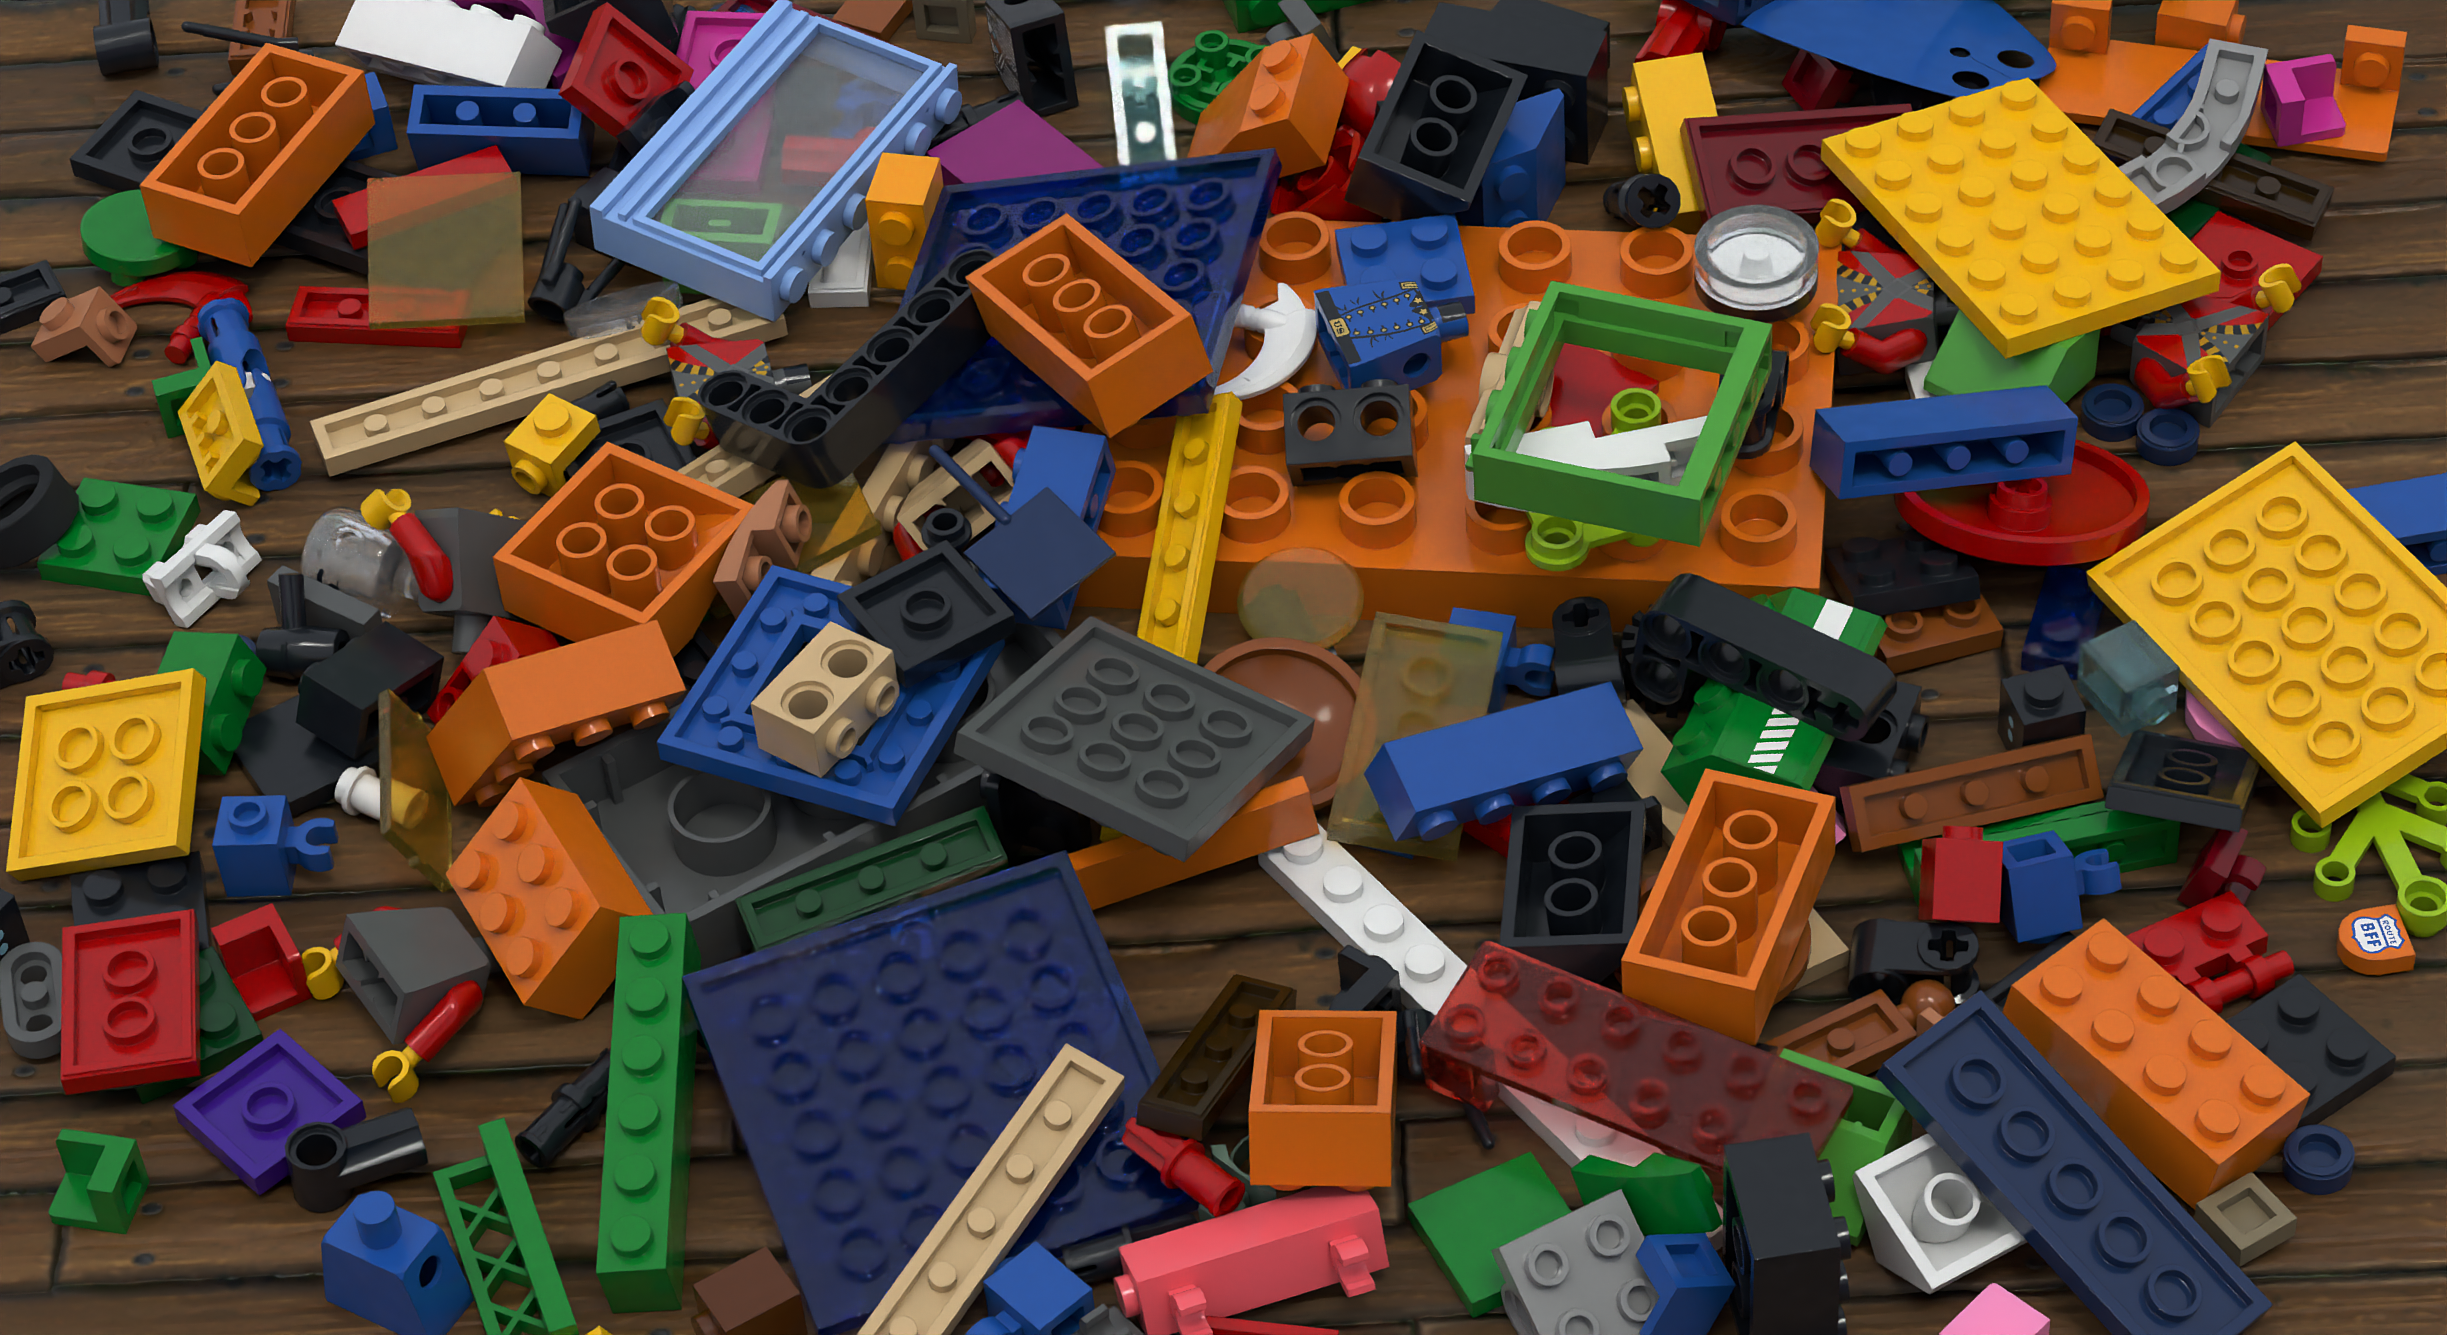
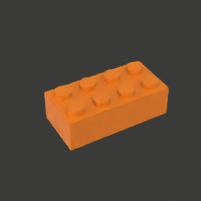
(258, 154)
(1089, 324)
(1731, 903)
(2156, 1063)

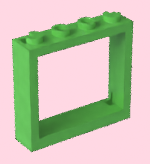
(1637, 329)

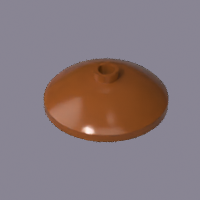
(1306, 681)

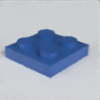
(1415, 249)

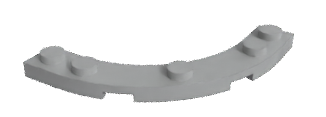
(2207, 130)

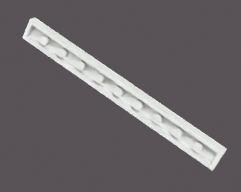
(1371, 919)

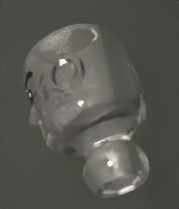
(359, 561)

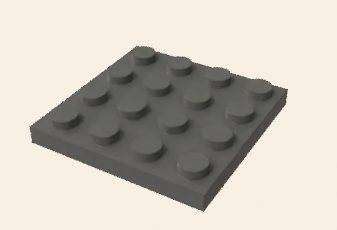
(1135, 738)

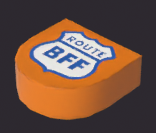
(2375, 942)

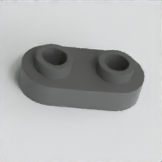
(32, 999)

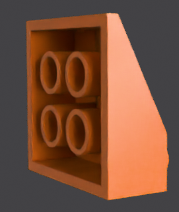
(620, 551)
(532, 703)

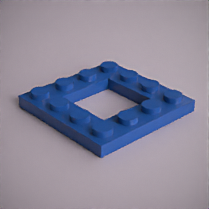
(876, 780)

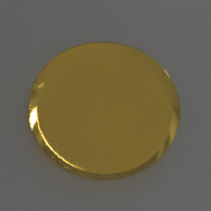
(1301, 597)

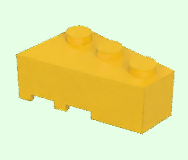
(1654, 108)

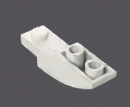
(1646, 453)

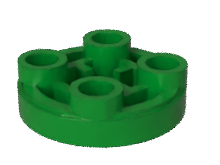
(1206, 70)
(121, 241)

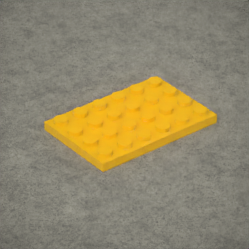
(2019, 217)
(2296, 629)

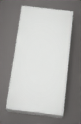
(848, 277)

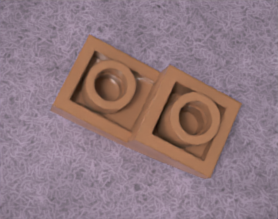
(766, 537)

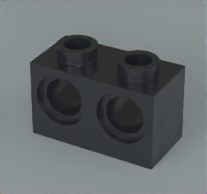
(1349, 447)

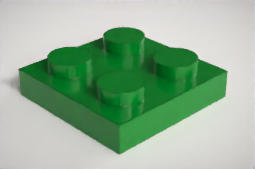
(119, 535)

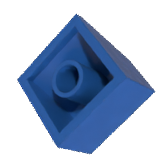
(1525, 168)

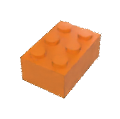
(547, 897)
(1323, 1099)

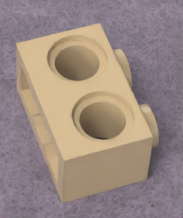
(825, 699)

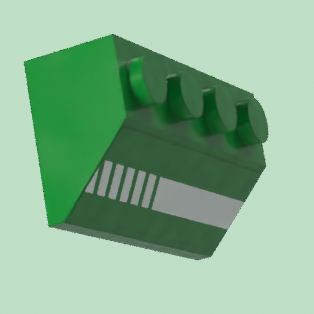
(1752, 738)

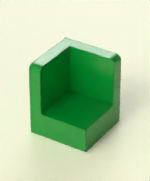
(176, 388)
(100, 1183)

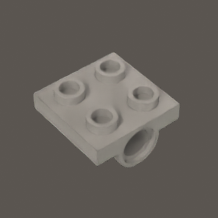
(1578, 1274)

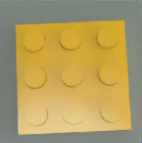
(107, 775)

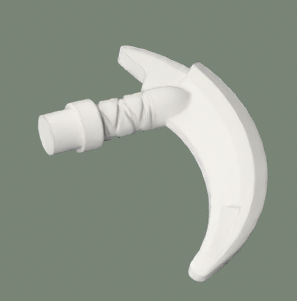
(1287, 343)

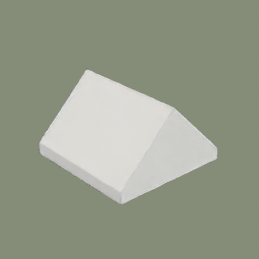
(1929, 1216)

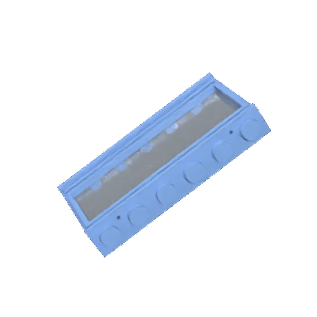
(772, 160)

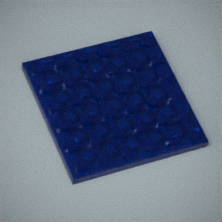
(1176, 221)
(898, 1053)

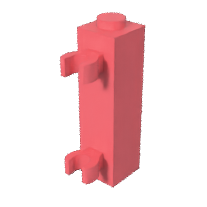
(1252, 1259)

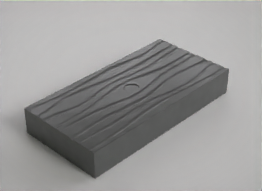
(707, 839)

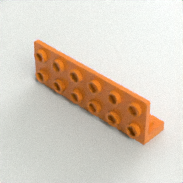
(2123, 75)

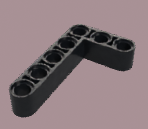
(865, 399)

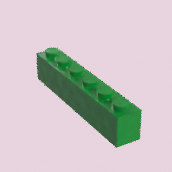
(648, 1116)

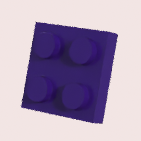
(259, 1102)

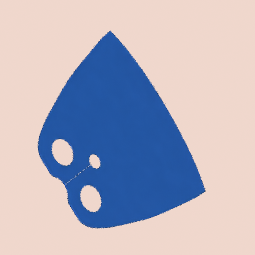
(1907, 38)

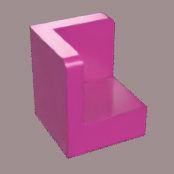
(2300, 100)

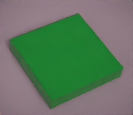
(1482, 1214)

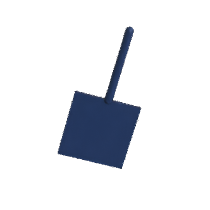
(1036, 550)

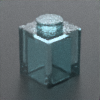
(2128, 678)

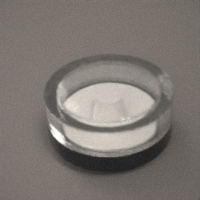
(1756, 263)

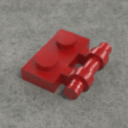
(2209, 941)

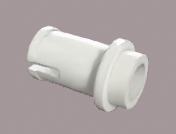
(359, 792)

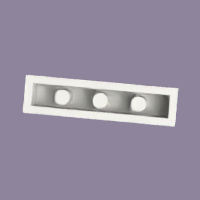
(448, 44)

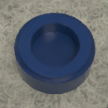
(2111, 412)
(2167, 436)
(2318, 1159)

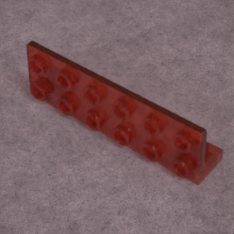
(1618, 1062)

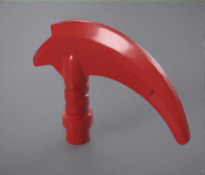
(188, 288)

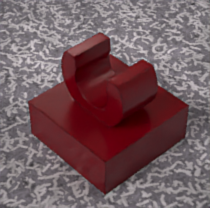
(1819, 82)
(2221, 869)

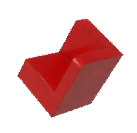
(262, 961)

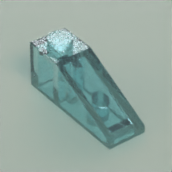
(1140, 93)

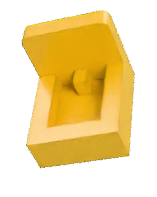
(549, 443)

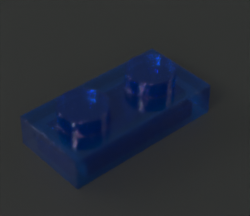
(2062, 621)

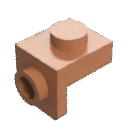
(83, 321)

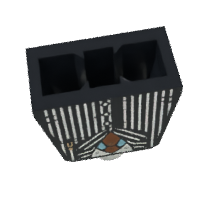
(1033, 35)

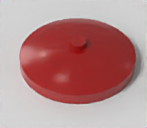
(2041, 518)

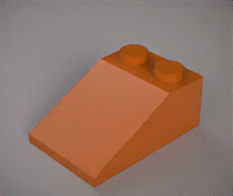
(1279, 101)

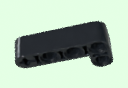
(1760, 653)

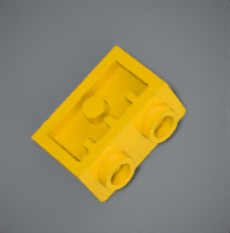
(222, 435)

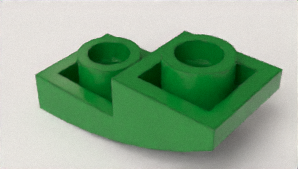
(1661, 1191)

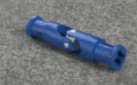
(236, 346)

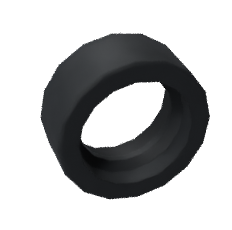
(34, 508)

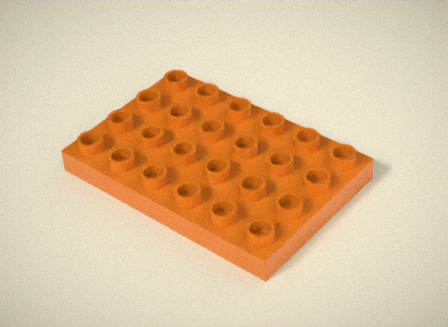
(1421, 537)

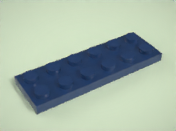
(2067, 1180)

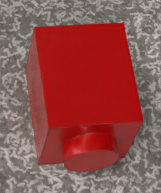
(1961, 877)

